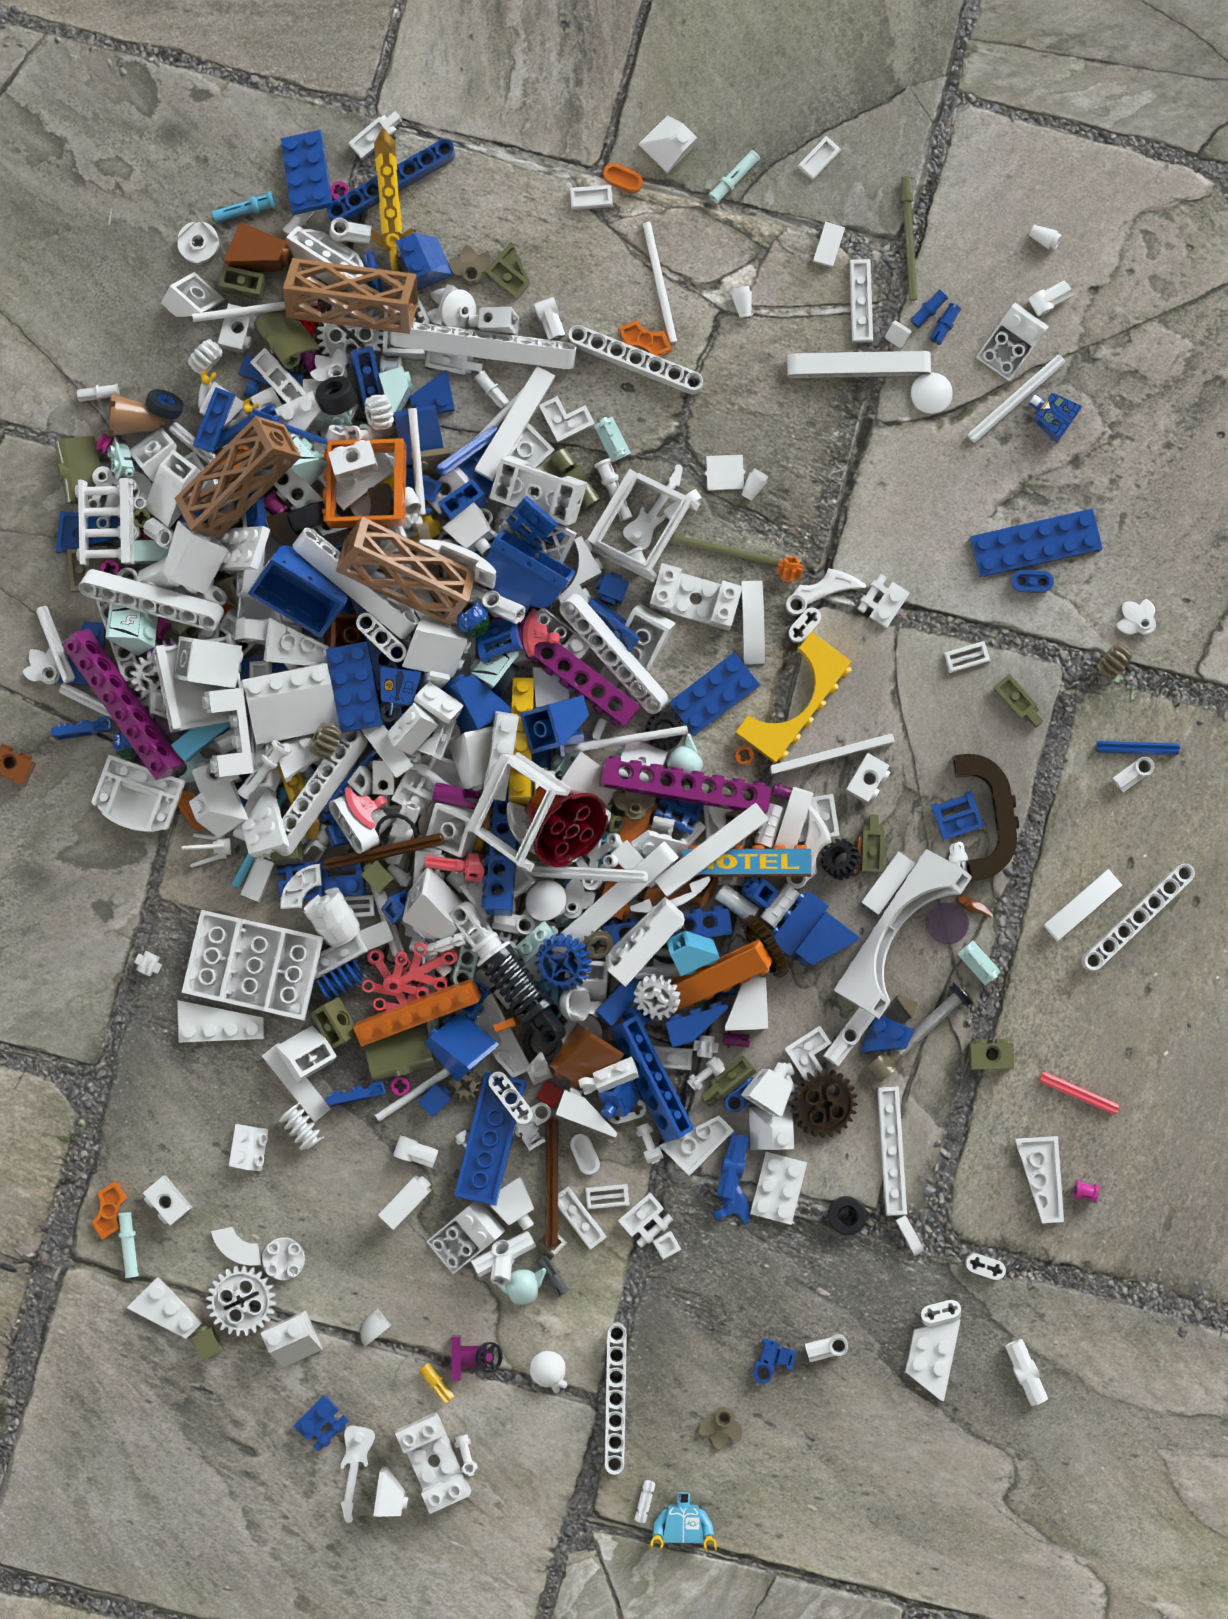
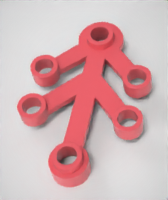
(385, 972)
(417, 972)

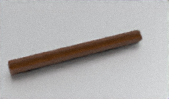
(384, 851)
(551, 1195)

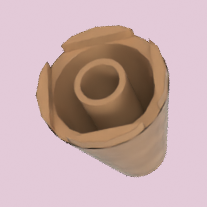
(131, 416)

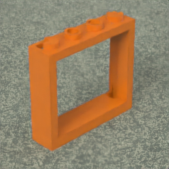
(329, 493)

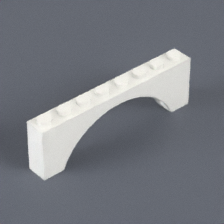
(928, 881)

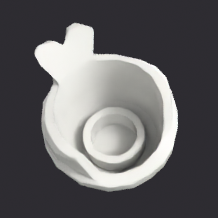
(576, 1004)
(548, 1370)

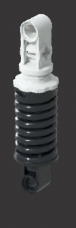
(500, 962)

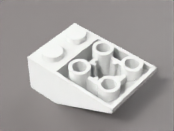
(1012, 341)
(170, 480)
(465, 1236)

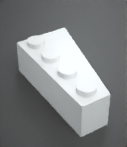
(643, 941)

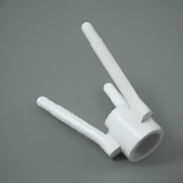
(221, 846)

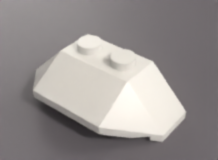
(318, 246)

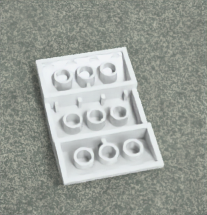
(252, 965)

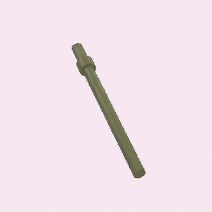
(907, 199)
(677, 540)

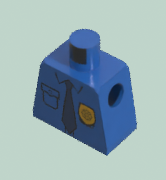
(398, 688)

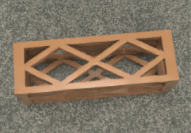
(300, 283)
(269, 439)
(420, 577)

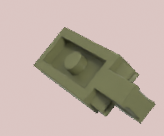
(1018, 700)
(873, 846)
(728, 1080)

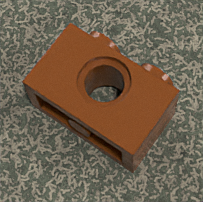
(23, 765)

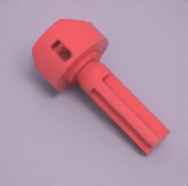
(470, 866)

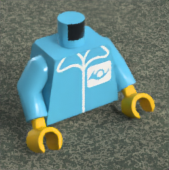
(683, 1524)

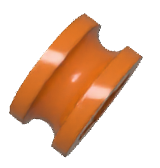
(750, 753)

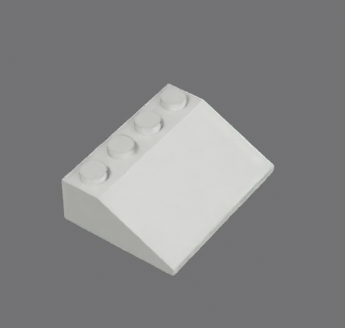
(290, 703)

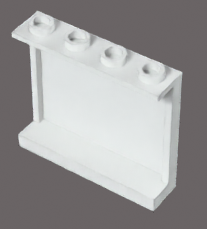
(183, 697)

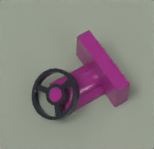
(473, 1357)

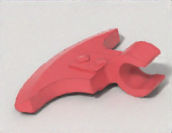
(536, 633)
(364, 806)

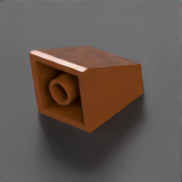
(257, 251)
(583, 1055)

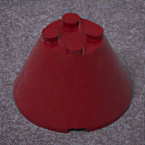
(569, 828)

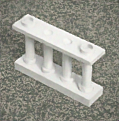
(123, 511)

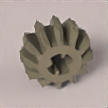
(1114, 660)
(325, 740)

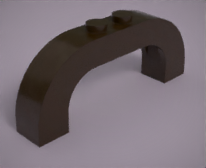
(381, 504)
(1003, 806)

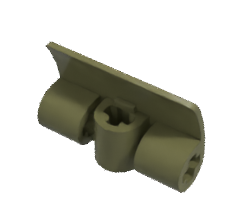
(285, 337)
(77, 462)
(564, 465)
(399, 1054)

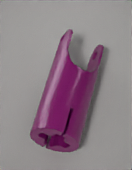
(455, 795)

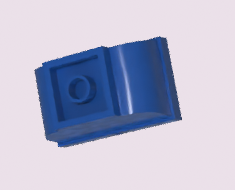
(523, 576)
(298, 591)

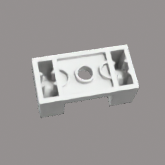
(557, 497)
(675, 588)
(237, 762)
(441, 1483)

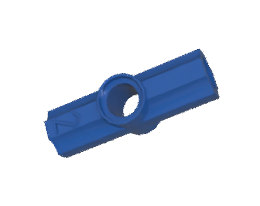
(732, 1166)

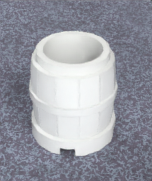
(332, 918)

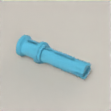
(253, 205)

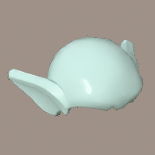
(685, 757)
(524, 1286)

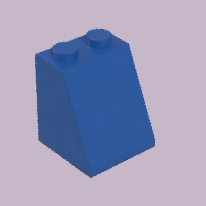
(425, 258)
(428, 427)
(478, 702)
(553, 723)
(824, 940)
(460, 1045)

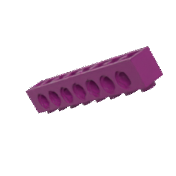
(122, 704)
(618, 718)
(610, 779)

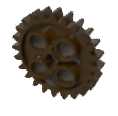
(756, 930)
(806, 1108)

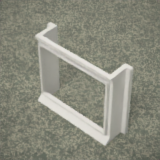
(642, 569)
(536, 774)

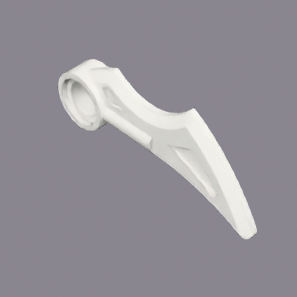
(832, 582)
(816, 839)

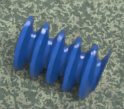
(341, 980)

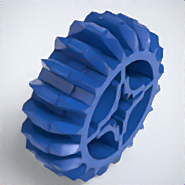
(555, 957)

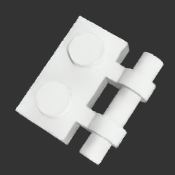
(888, 605)
(640, 1215)

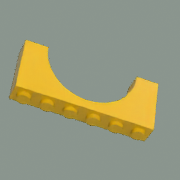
(774, 738)

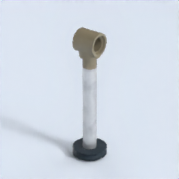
(884, 1063)

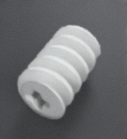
(300, 1128)

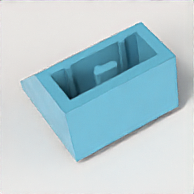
(691, 952)

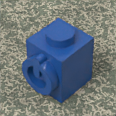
(612, 589)
(759, 892)

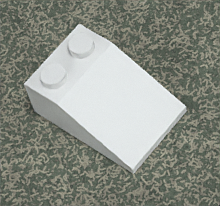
(652, 630)
(581, 1111)

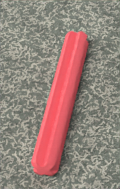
(1079, 1093)

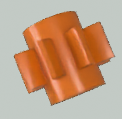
(790, 569)

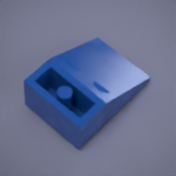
(690, 1027)

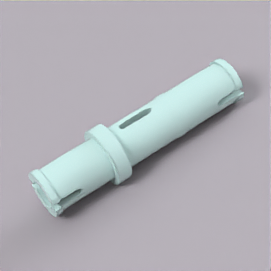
(727, 183)
(128, 1244)

